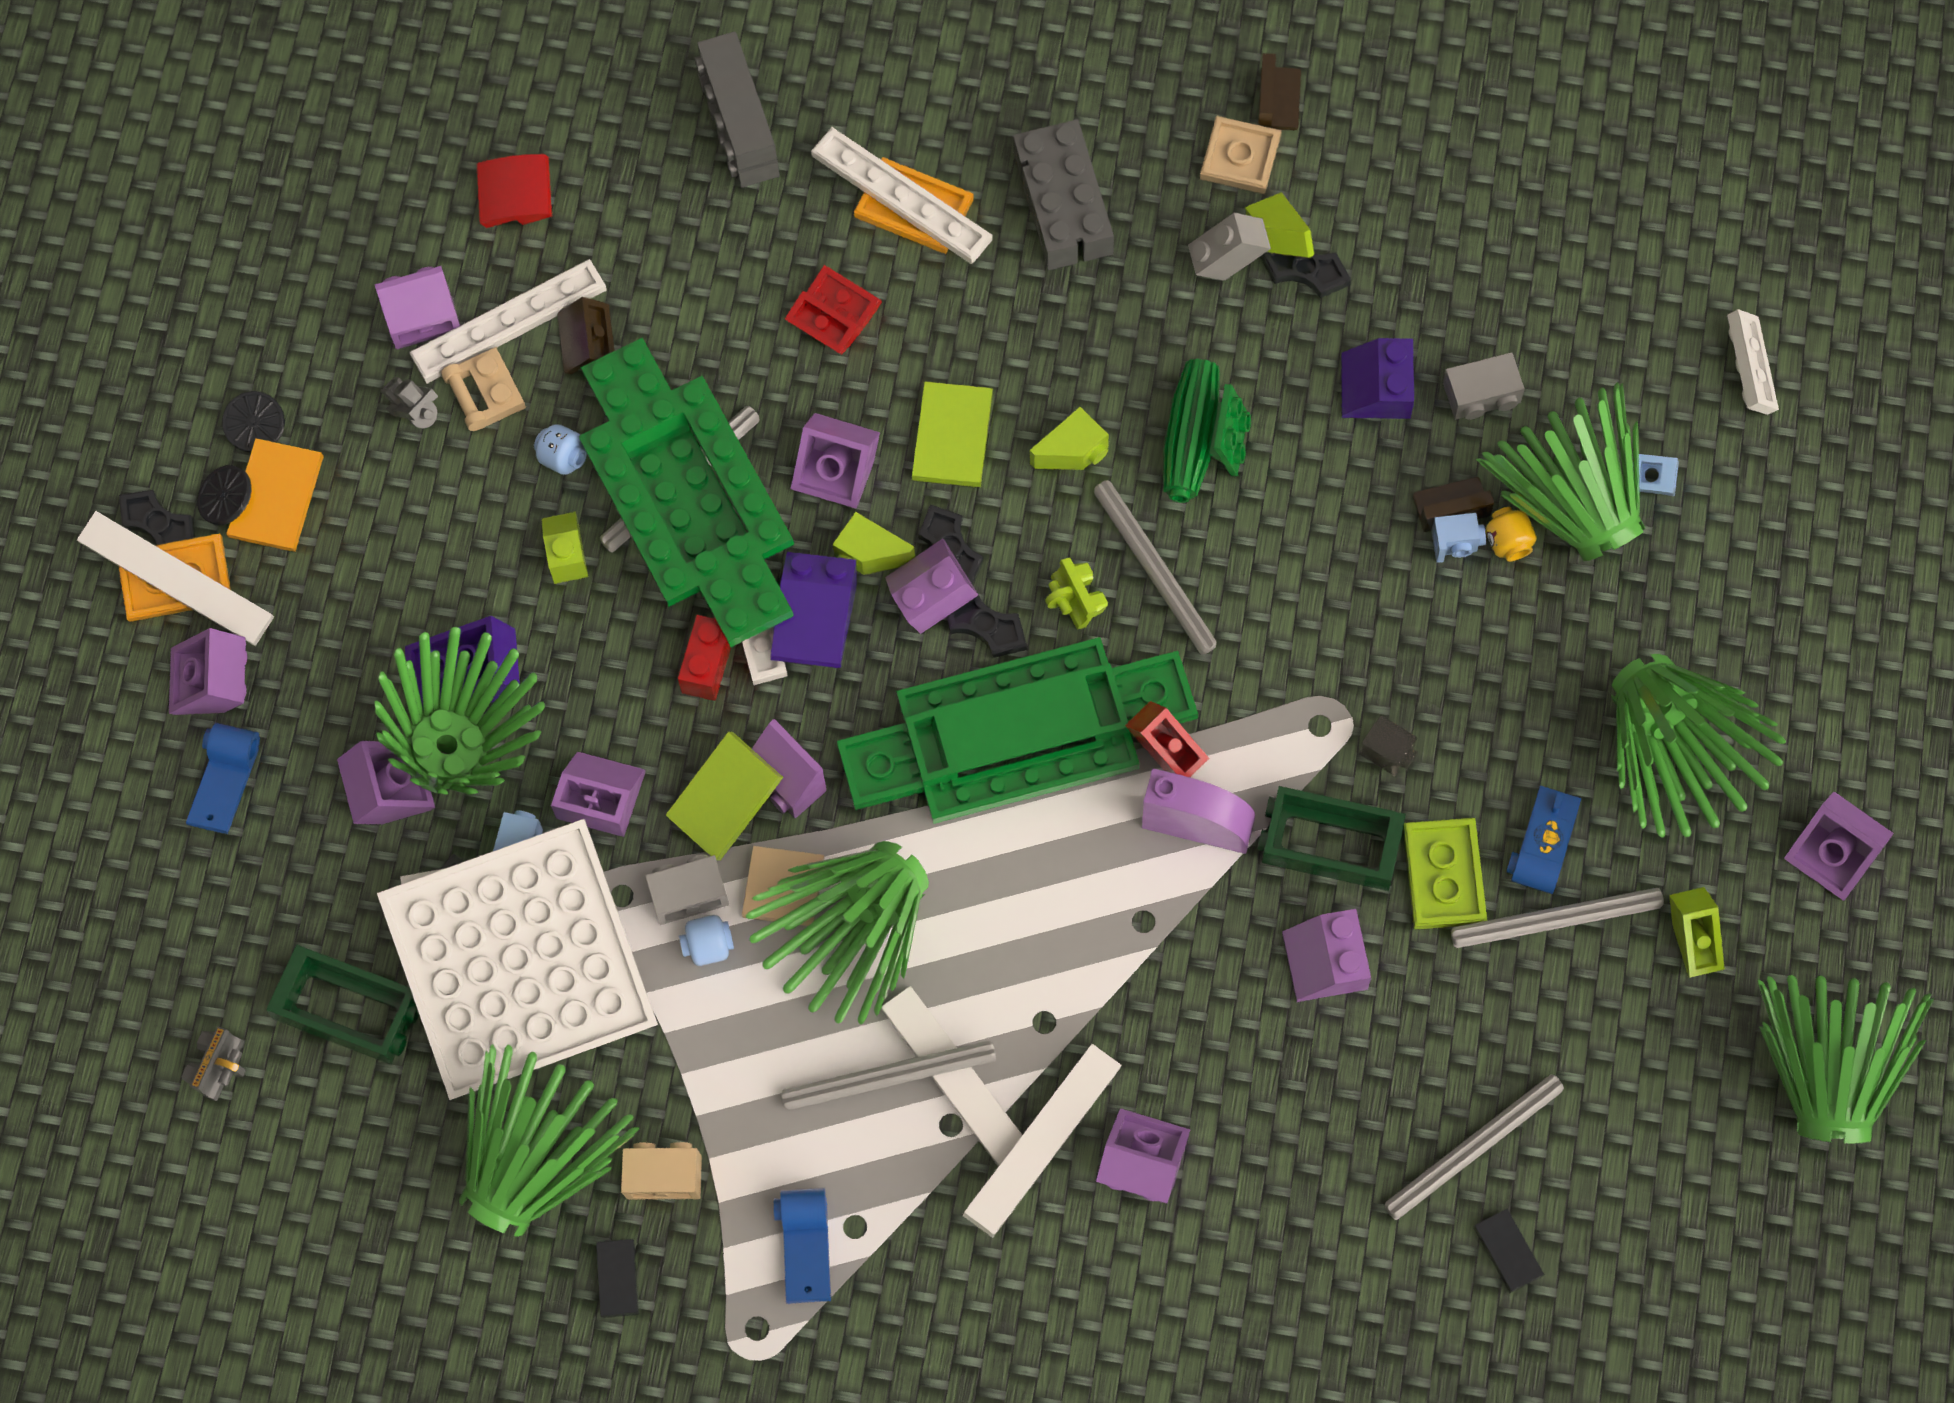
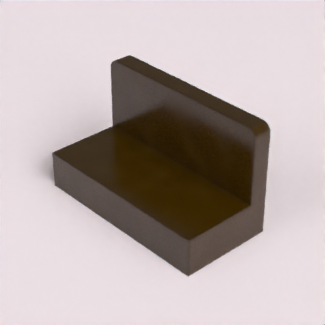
(1279, 95)
(584, 333)
(1453, 499)

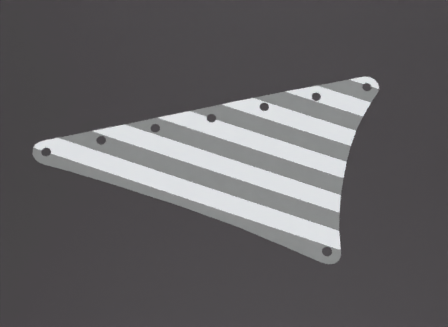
(1016, 921)

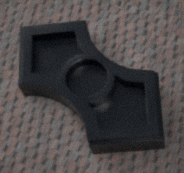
(1320, 272)
(144, 514)
(947, 525)
(997, 630)

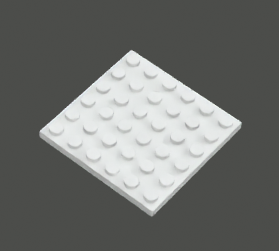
(517, 956)

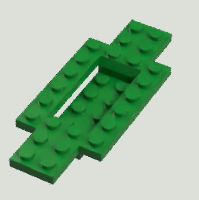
(674, 498)
(1010, 714)

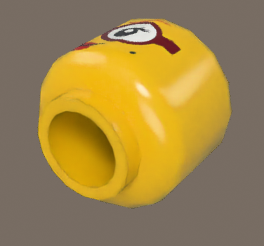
(1510, 534)

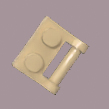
(493, 383)

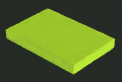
(952, 434)
(724, 796)
(1444, 873)

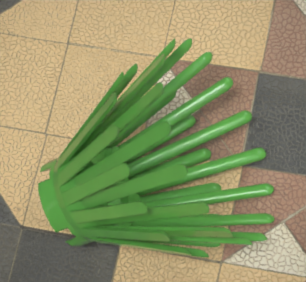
(1579, 496)
(1664, 704)
(455, 719)
(876, 893)
(1837, 1089)
(504, 1162)

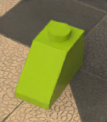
(1283, 226)
(1071, 444)
(871, 546)
(564, 547)
(1697, 931)

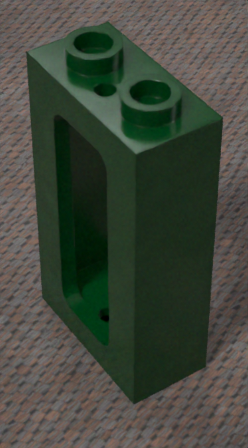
(1335, 813)
(308, 964)

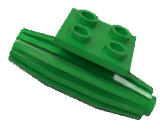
(1202, 429)

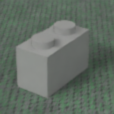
(1229, 246)
(1483, 386)
(687, 889)

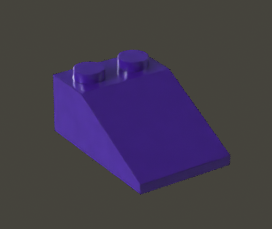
(822, 603)
(502, 642)

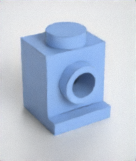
(1667, 469)
(1457, 535)

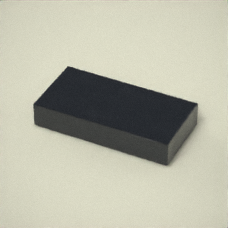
(1508, 1251)
(617, 1278)

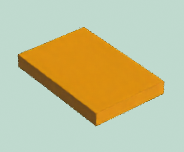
(879, 215)
(280, 495)
(201, 553)

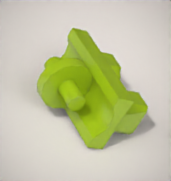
(1071, 595)

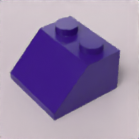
(1378, 379)

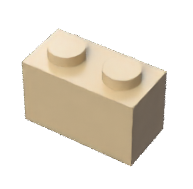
(661, 1172)

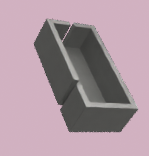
(736, 110)
(1063, 194)

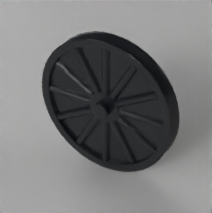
(252, 417)
(224, 495)

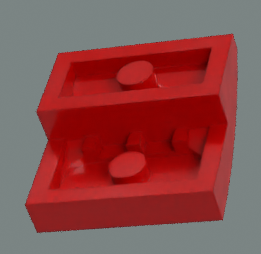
(514, 189)
(833, 310)

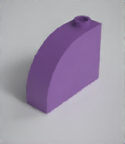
(1197, 811)

